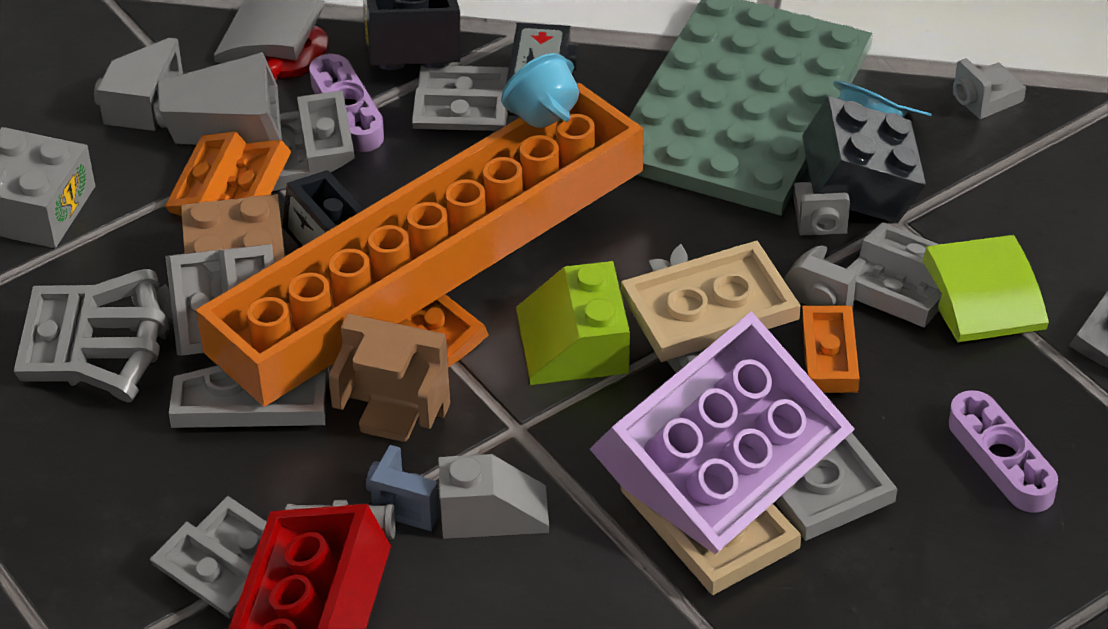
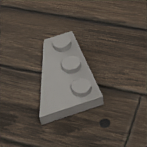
(216, 400)

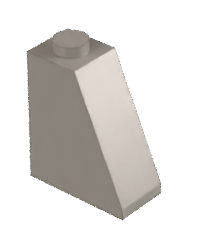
(221, 100)

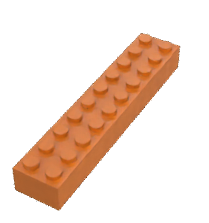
(417, 244)

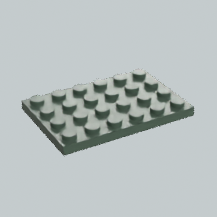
(738, 98)

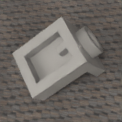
(986, 89)
(820, 212)

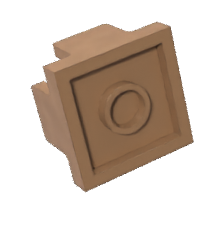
(394, 370)

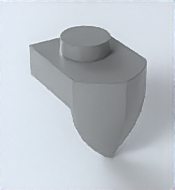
(819, 281)

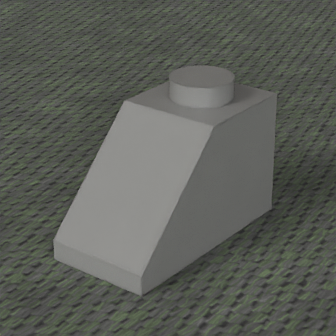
(132, 85)
(489, 498)

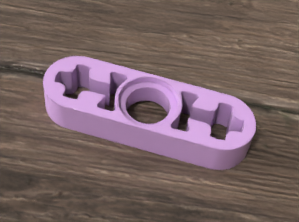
(363, 110)
(1004, 471)

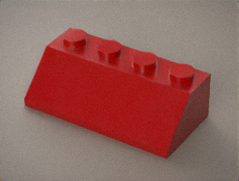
(314, 570)

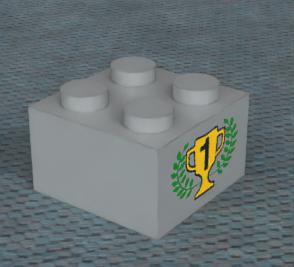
(41, 186)

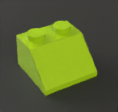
(575, 326)

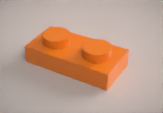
(830, 348)

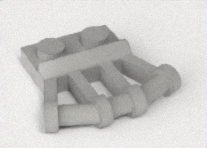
(61, 327)

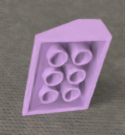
(723, 436)

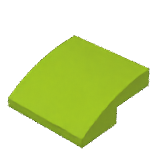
(986, 288)

